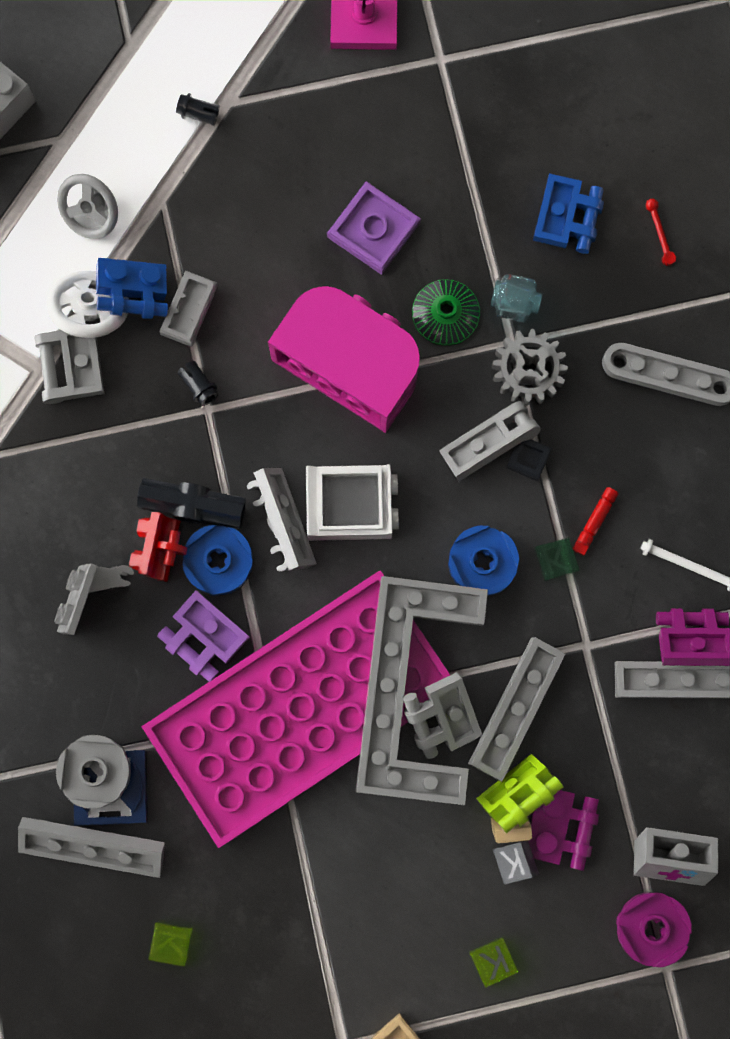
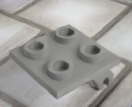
(80, 583)

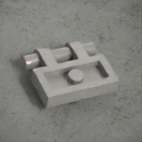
(453, 712)

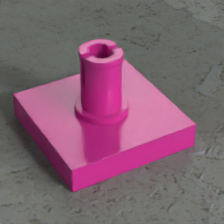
(364, 24)

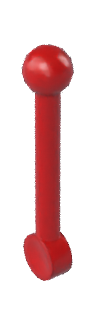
(669, 257)

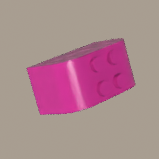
(348, 353)

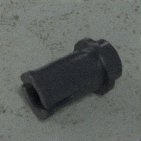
(197, 109)
(203, 390)

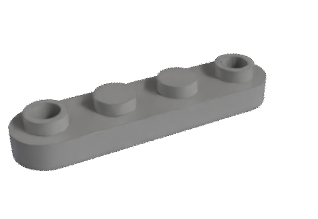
(667, 373)

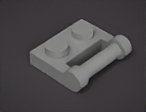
(80, 364)

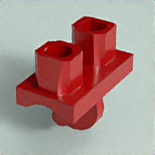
(160, 546)

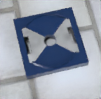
(131, 803)

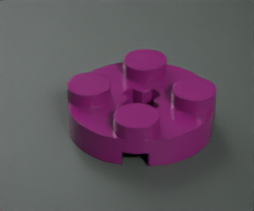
(674, 934)

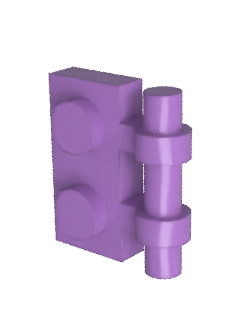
(209, 627)

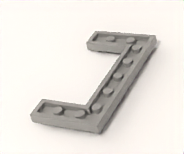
(378, 764)

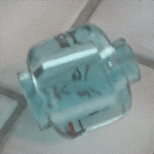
(516, 298)

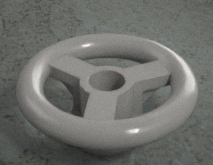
(94, 202)

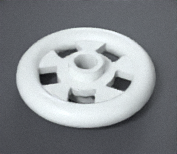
(75, 324)

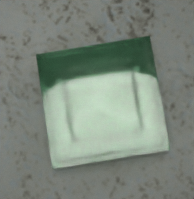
(556, 559)

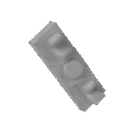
(283, 519)

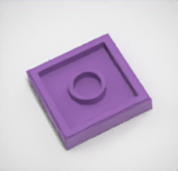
(373, 227)

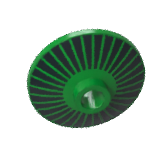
(441, 327)

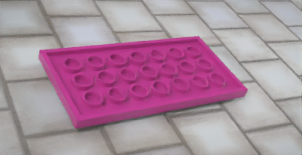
(282, 715)

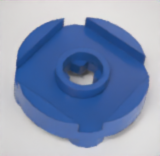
(219, 540)
(489, 542)

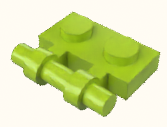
(520, 793)

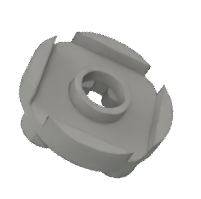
(110, 758)

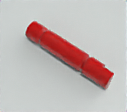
(595, 521)

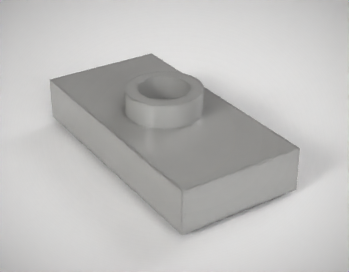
(188, 308)

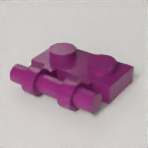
(694, 645)
(550, 827)

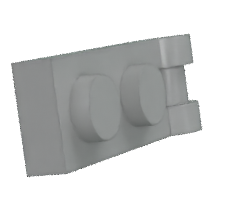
(489, 440)

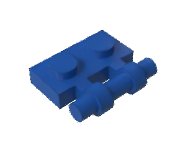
(558, 210)
(132, 280)

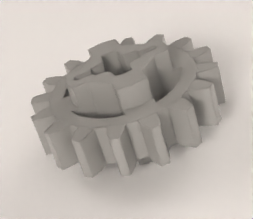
(537, 378)

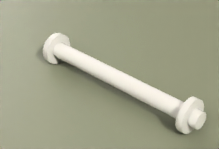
(648, 547)

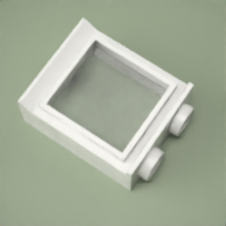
(350, 502)

